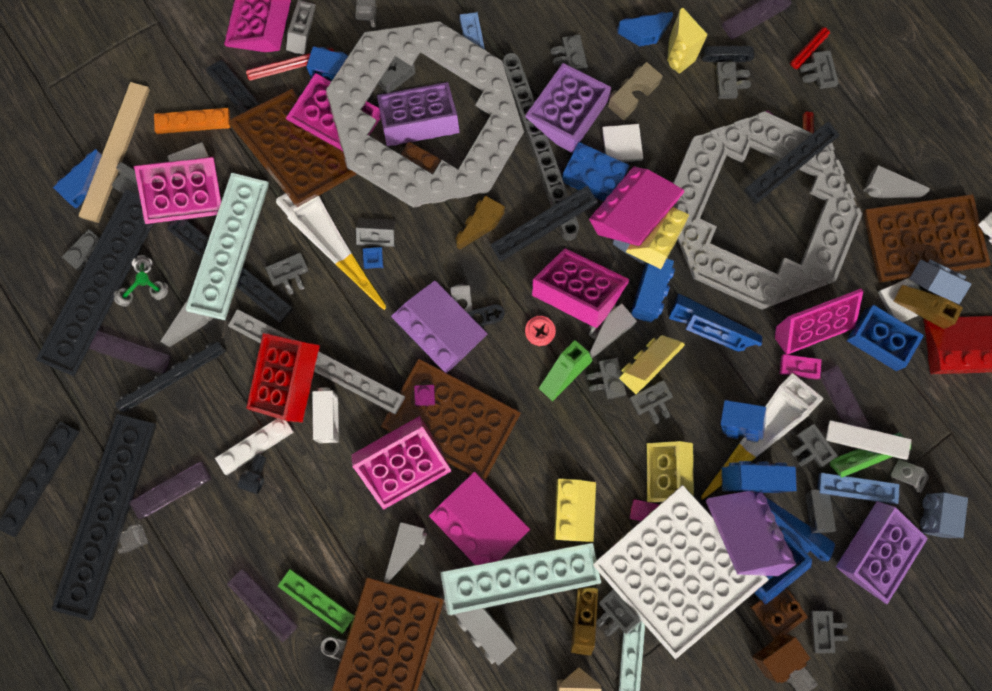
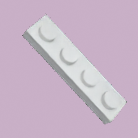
(253, 445)

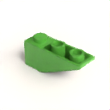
(565, 370)

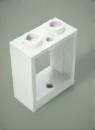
(325, 416)

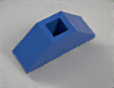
(646, 29)

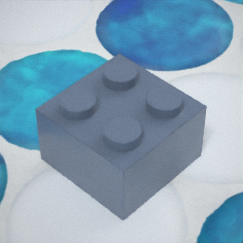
(940, 280)
(944, 515)

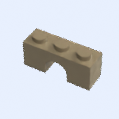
(643, 79)

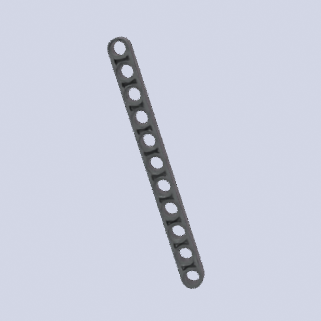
(534, 138)

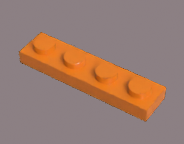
(192, 120)

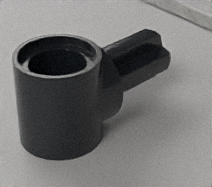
(252, 479)

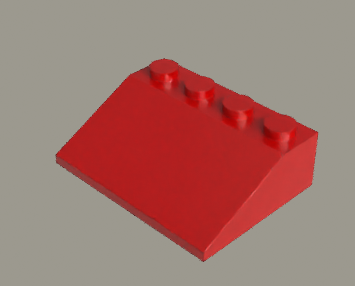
(961, 347)
(282, 377)

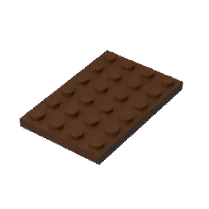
(292, 156)
(926, 231)
(463, 421)
(388, 639)

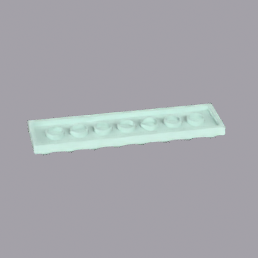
(227, 247)
(519, 578)

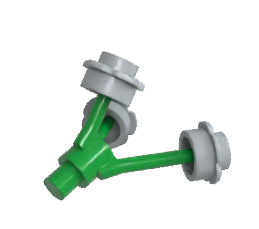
(142, 266)

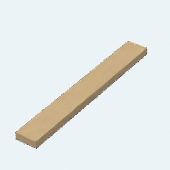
(114, 152)

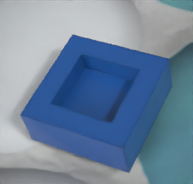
(373, 258)

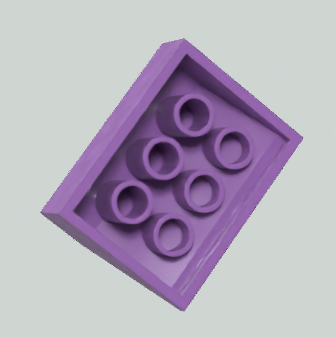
(568, 106)
(418, 114)
(439, 326)
(751, 534)
(882, 551)

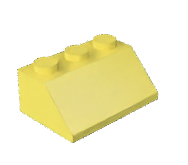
(685, 42)
(661, 240)
(650, 362)
(668, 469)
(574, 510)

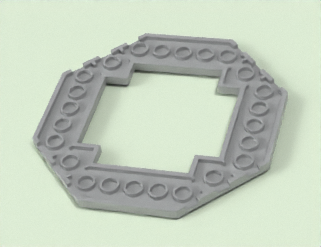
(391, 170)
(734, 274)

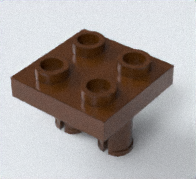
(779, 614)

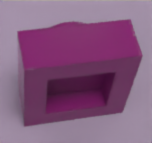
(424, 395)

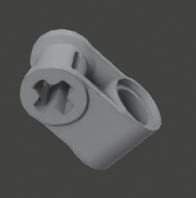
(340, 644)

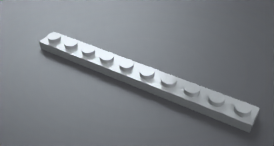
(326, 366)

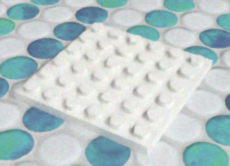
(676, 572)

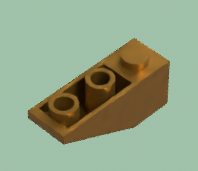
(483, 221)
(929, 306)
(584, 621)

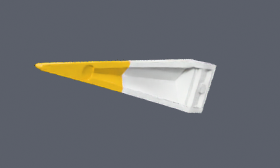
(318, 226)
(784, 411)

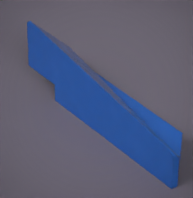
(713, 325)
(801, 533)

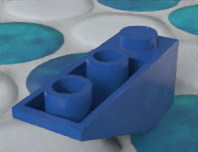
(77, 183)

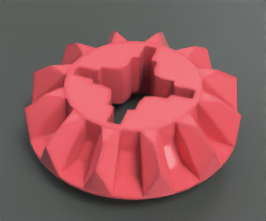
(538, 322)

